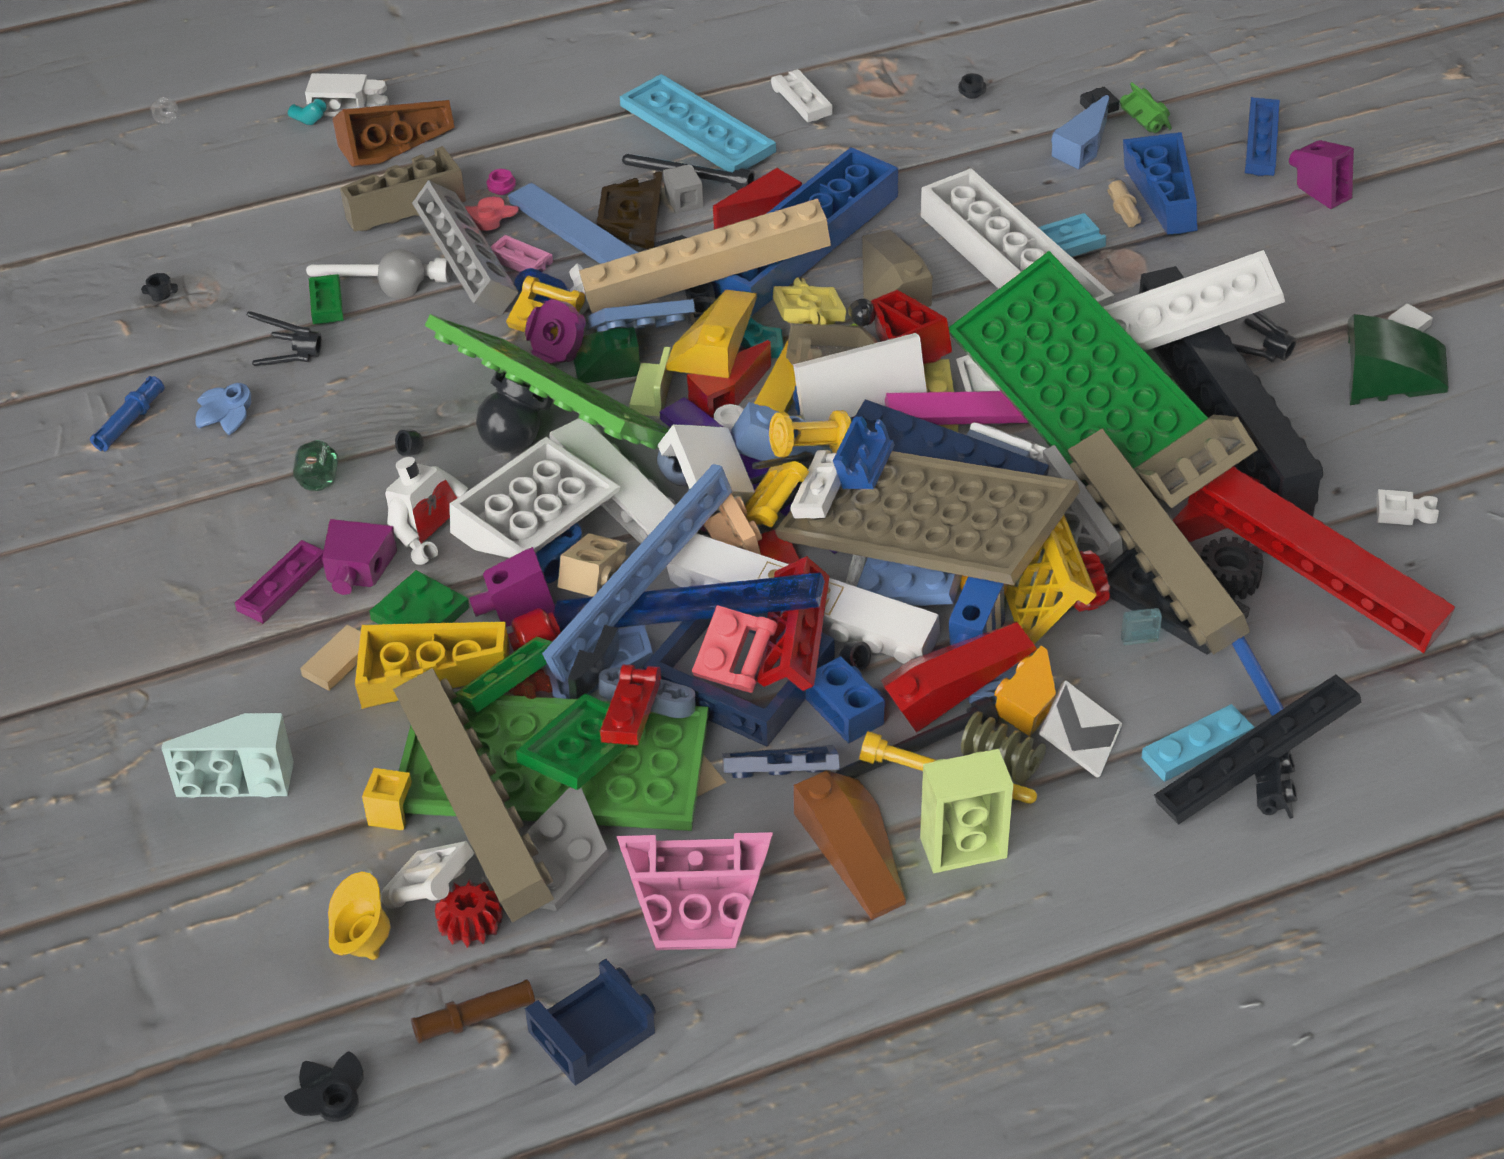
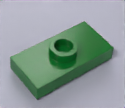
(326, 299)

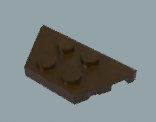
(632, 210)

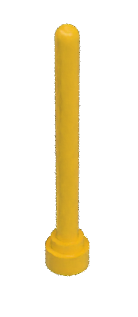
(877, 749)

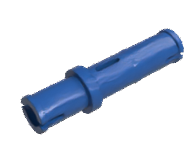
(135, 404)

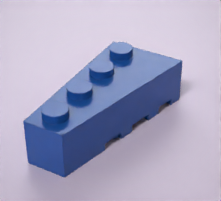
(1164, 179)

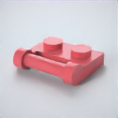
(724, 644)

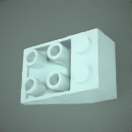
(232, 758)

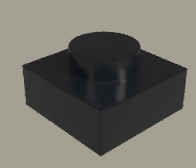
(1090, 97)

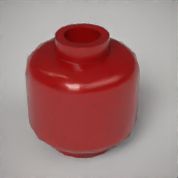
(533, 624)

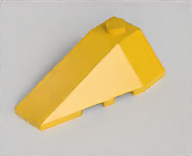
(715, 337)

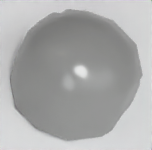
(400, 273)

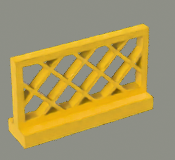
(1067, 577)

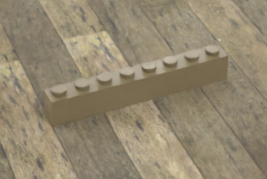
(1159, 543)
(474, 796)

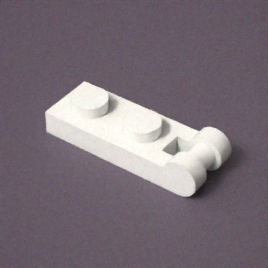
(802, 95)
(818, 488)

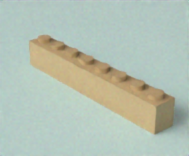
(706, 257)

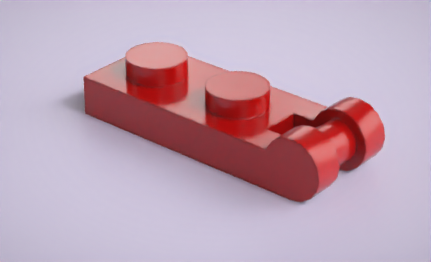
(630, 705)

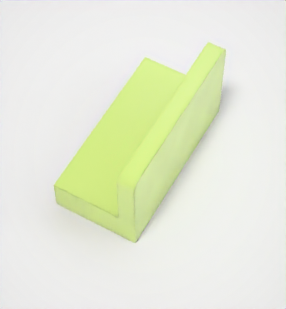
(652, 386)

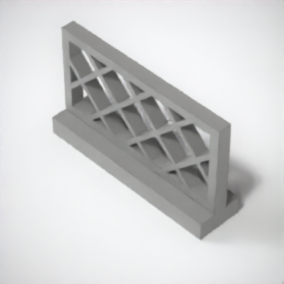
(1085, 511)

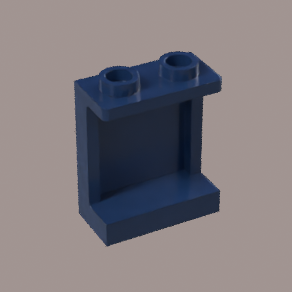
(593, 1023)

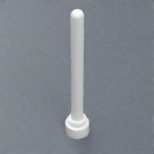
(437, 269)

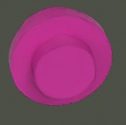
(501, 182)

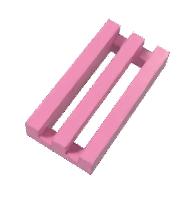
(520, 255)

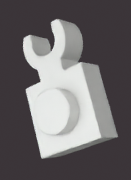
(1401, 508)

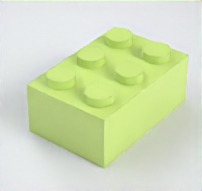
(966, 810)

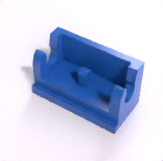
(862, 455)

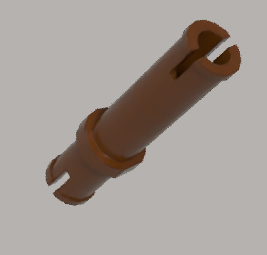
(457, 1016)

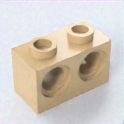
(590, 564)

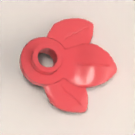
(490, 212)

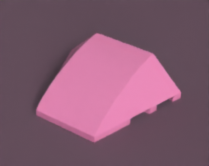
(695, 889)

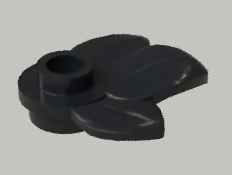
(325, 1086)

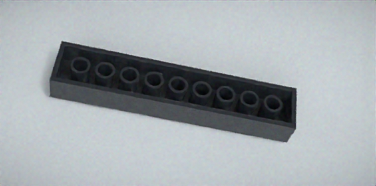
(1223, 384)

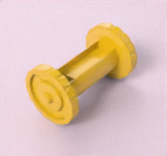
(809, 433)

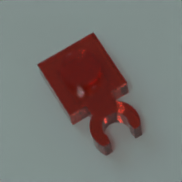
(536, 682)

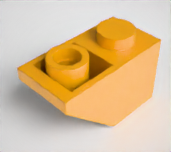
(1028, 694)

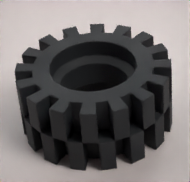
(1235, 555)

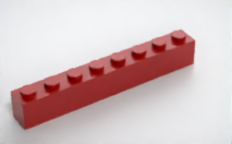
(1325, 558)

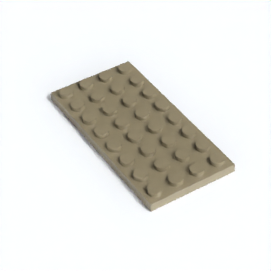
(942, 517)

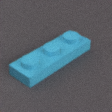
(1195, 742)

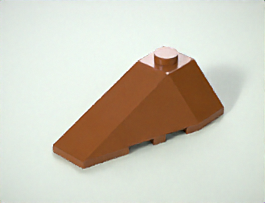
(386, 131)
(852, 837)

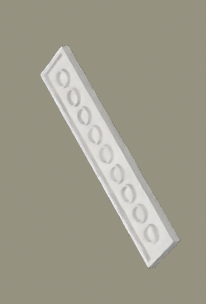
(1179, 308)

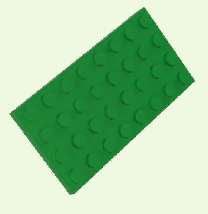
(1073, 366)

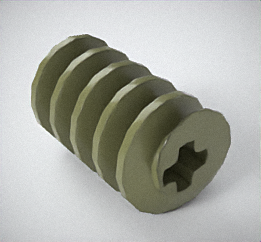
(1018, 757)

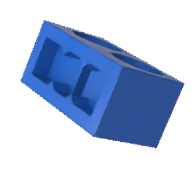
(846, 700)

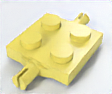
(808, 303)

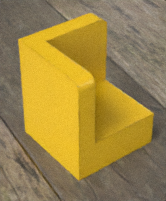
(385, 798)

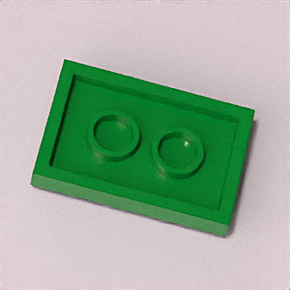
(571, 744)

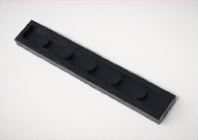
(1257, 748)

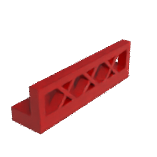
(801, 638)

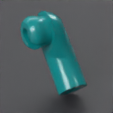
(309, 114)

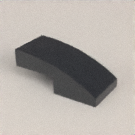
(588, 665)

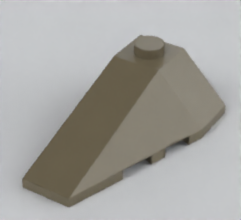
(894, 266)

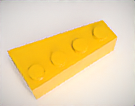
(401, 652)

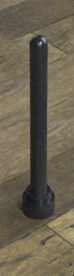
(737, 178)
(927, 737)

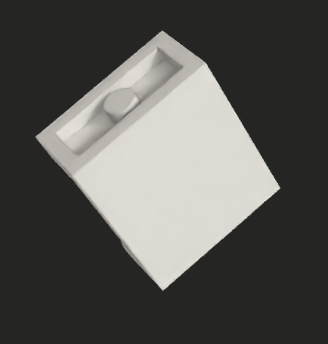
(700, 448)

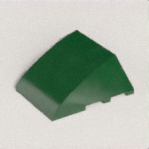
(1393, 360)

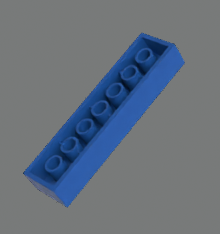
(850, 194)

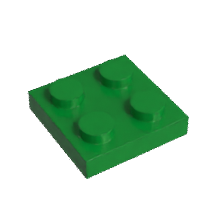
(419, 602)

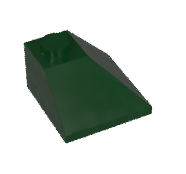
(608, 356)

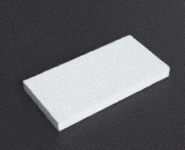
(859, 374)

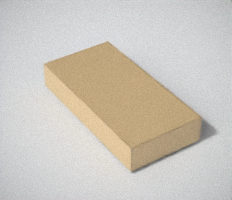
(333, 659)

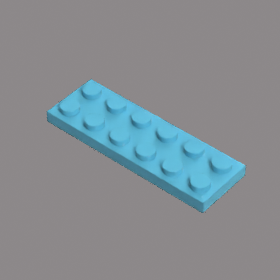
(697, 124)

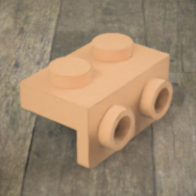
(732, 526)

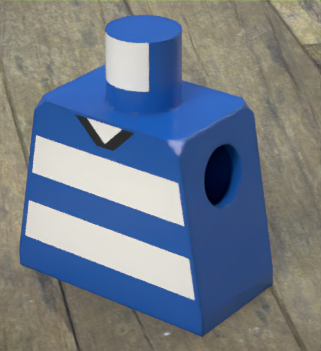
(977, 610)

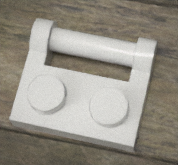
(427, 874)

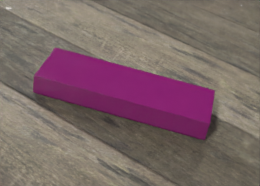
(281, 582)

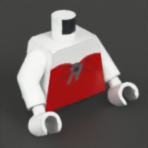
(420, 505)

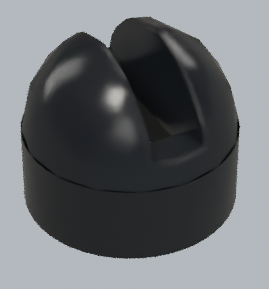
(856, 312)
(408, 442)
(857, 650)

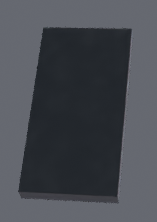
(1137, 591)

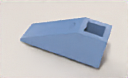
(1080, 138)
(752, 434)

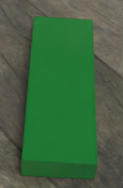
(503, 675)

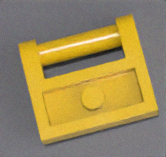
(525, 303)
(773, 492)

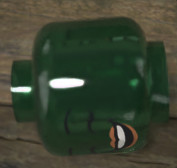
(315, 465)

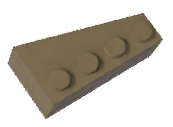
(390, 197)

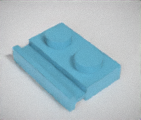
(1075, 234)

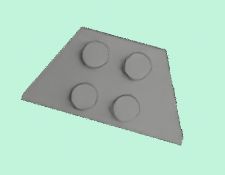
(567, 845)

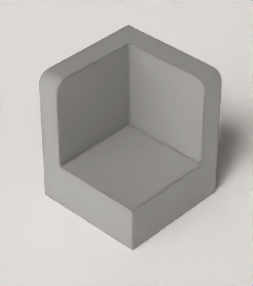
(683, 188)

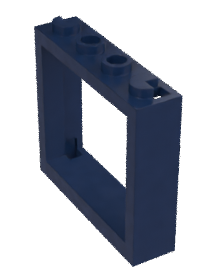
(727, 708)

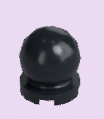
(510, 416)

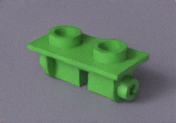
(1152, 114)

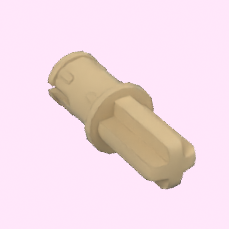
(1124, 203)

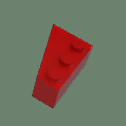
(903, 315)

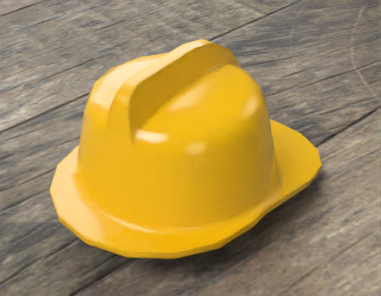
(356, 917)

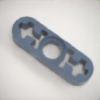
(671, 698)

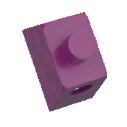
(1325, 171)
(356, 553)
(514, 588)

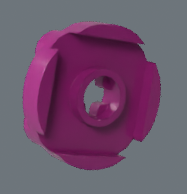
(570, 331)

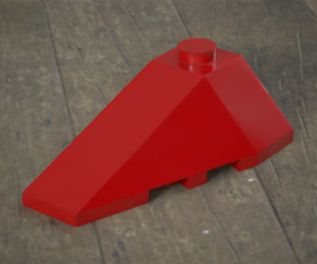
(942, 679)

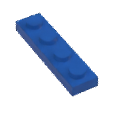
(1262, 136)

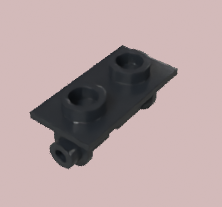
(1280, 790)

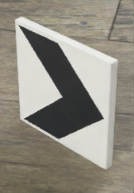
(1081, 728)

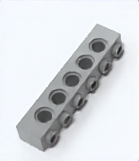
(465, 248)

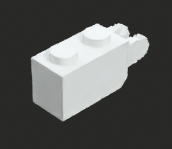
(345, 91)

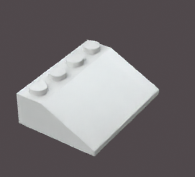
(529, 501)

